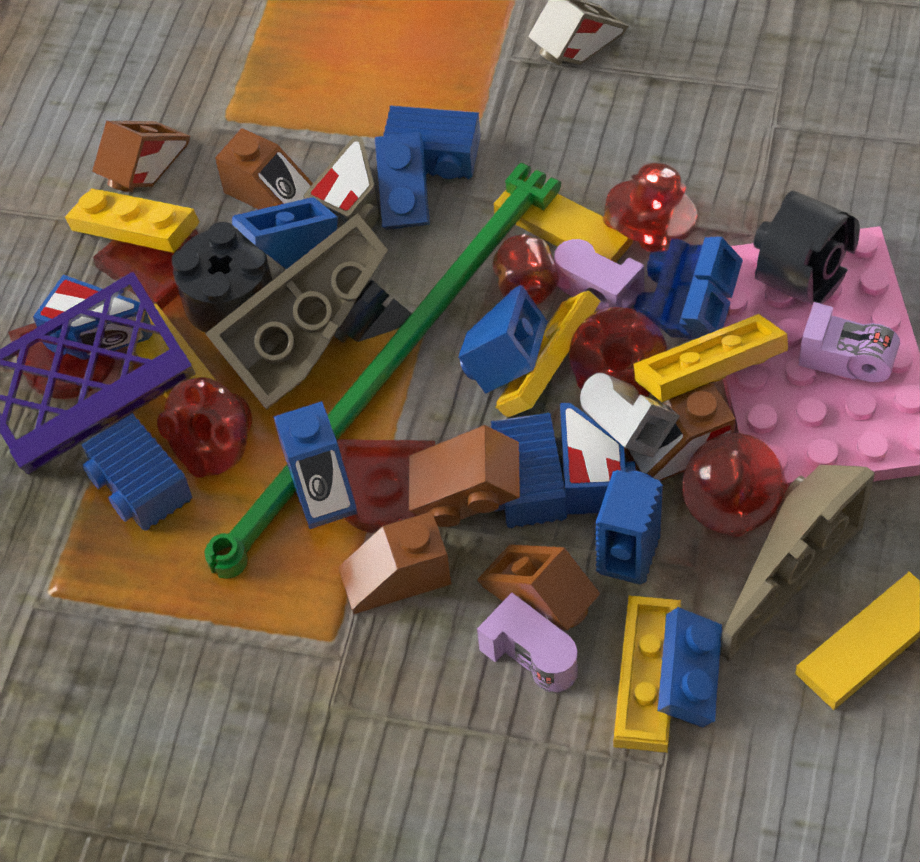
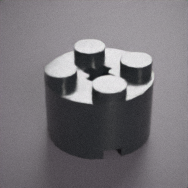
(805, 248)
(218, 274)

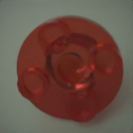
(651, 207)
(612, 343)
(205, 426)
(733, 484)

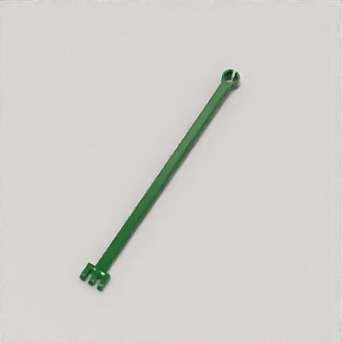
(524, 193)

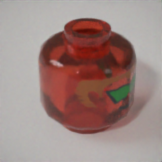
(527, 263)

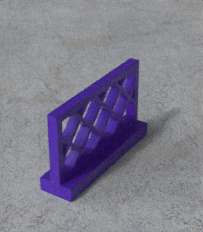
(112, 401)

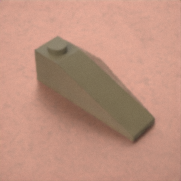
(293, 318)
(811, 528)

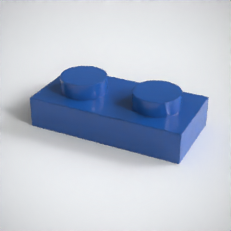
(402, 180)
(690, 667)

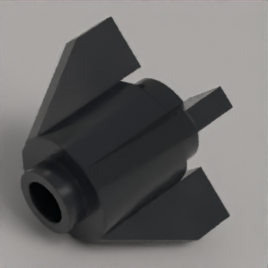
(370, 316)

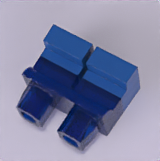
(691, 287)

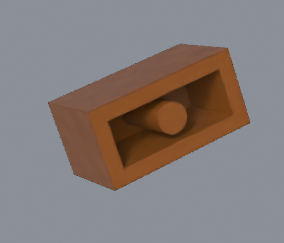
(464, 476)

